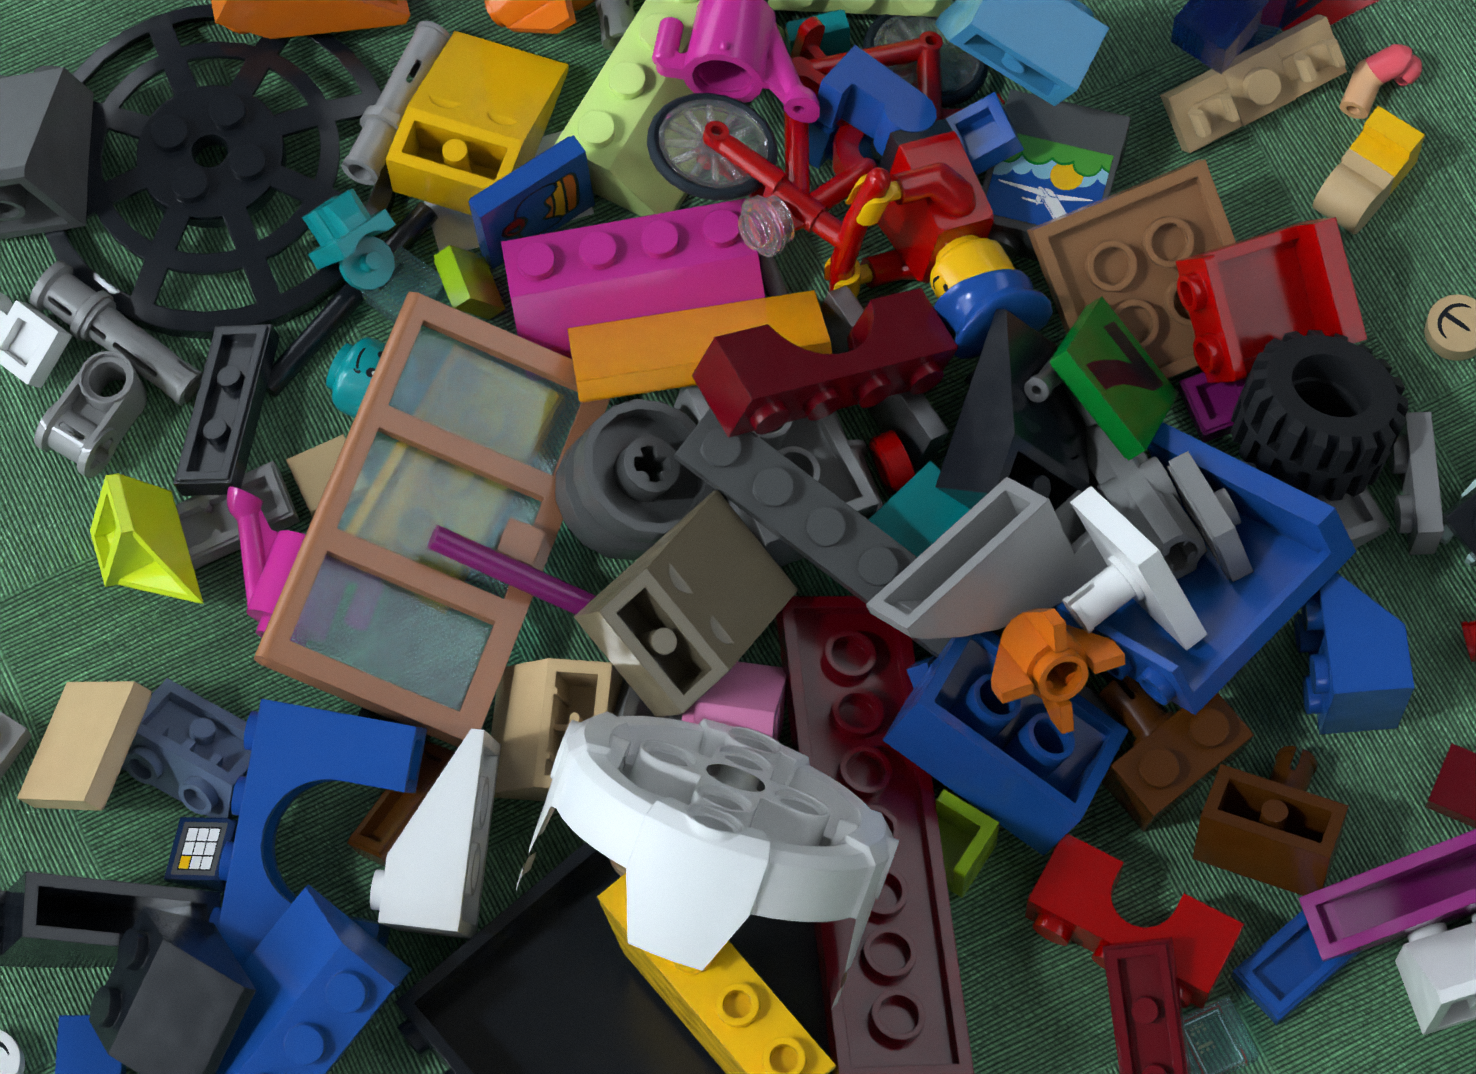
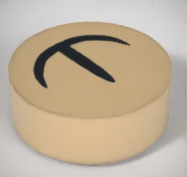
(1452, 327)

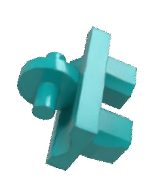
(347, 237)

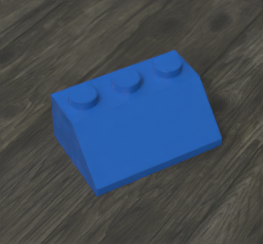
(1007, 754)
(314, 993)

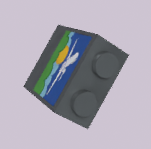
(1064, 166)

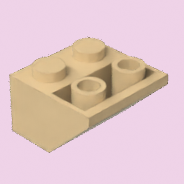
(534, 712)

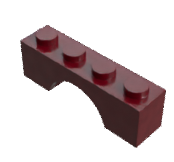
(764, 380)

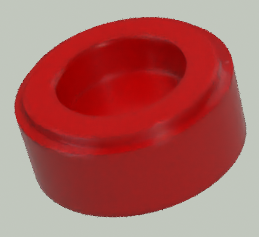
(891, 461)

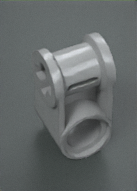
(89, 425)

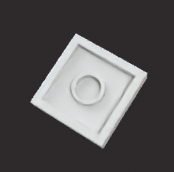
(1133, 571)

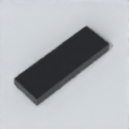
(226, 410)

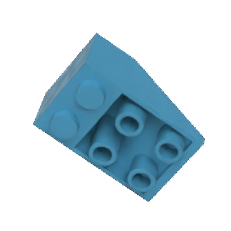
(1030, 41)

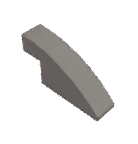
(992, 567)

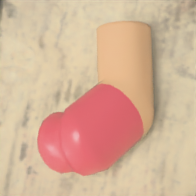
(1390, 63)

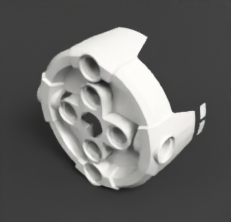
(716, 831)

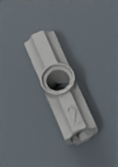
(1146, 499)

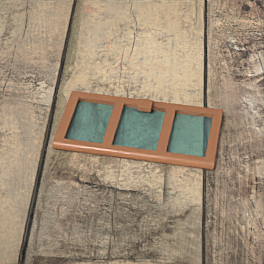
(449, 435)

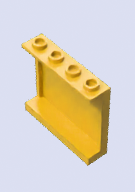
(723, 1005)

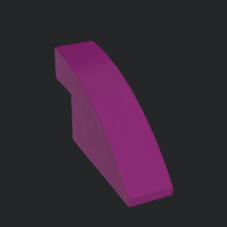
(1394, 898)

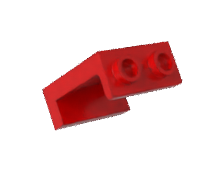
(1264, 289)

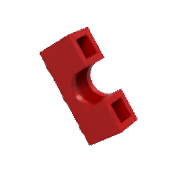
(1076, 906)

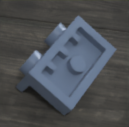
(189, 750)

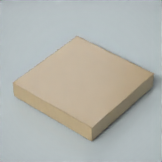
(85, 745)

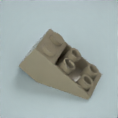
(688, 607)

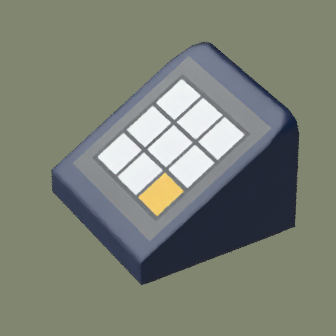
(198, 852)

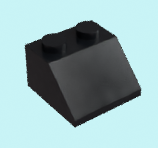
(171, 996)

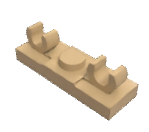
(1254, 83)

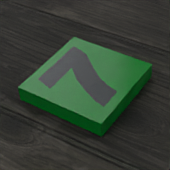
(1114, 378)

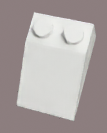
(440, 857)

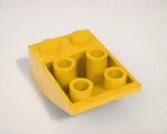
(472, 120)

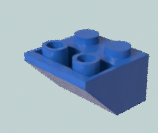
(1355, 660)

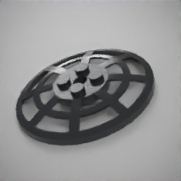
(220, 193)

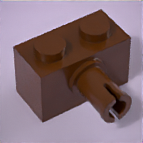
(1170, 751)
(1271, 825)

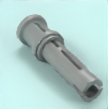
(96, 318)

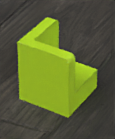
(965, 839)

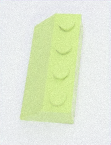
(620, 108)

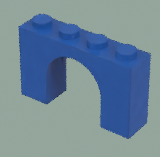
(290, 754)

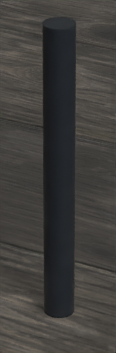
(341, 306)

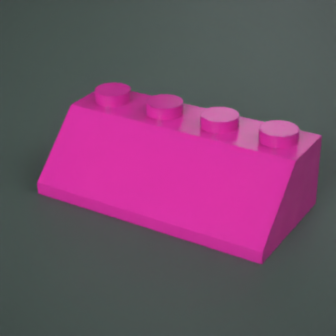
(629, 271)

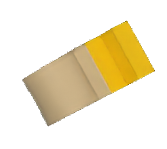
(1369, 170)

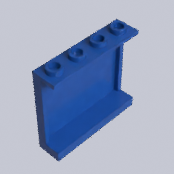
(1293, 552)

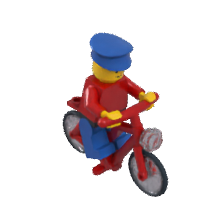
(889, 159)

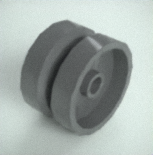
(621, 479)

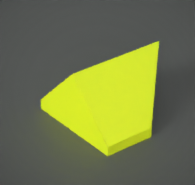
(142, 539)

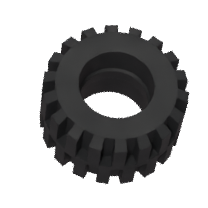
(1319, 414)

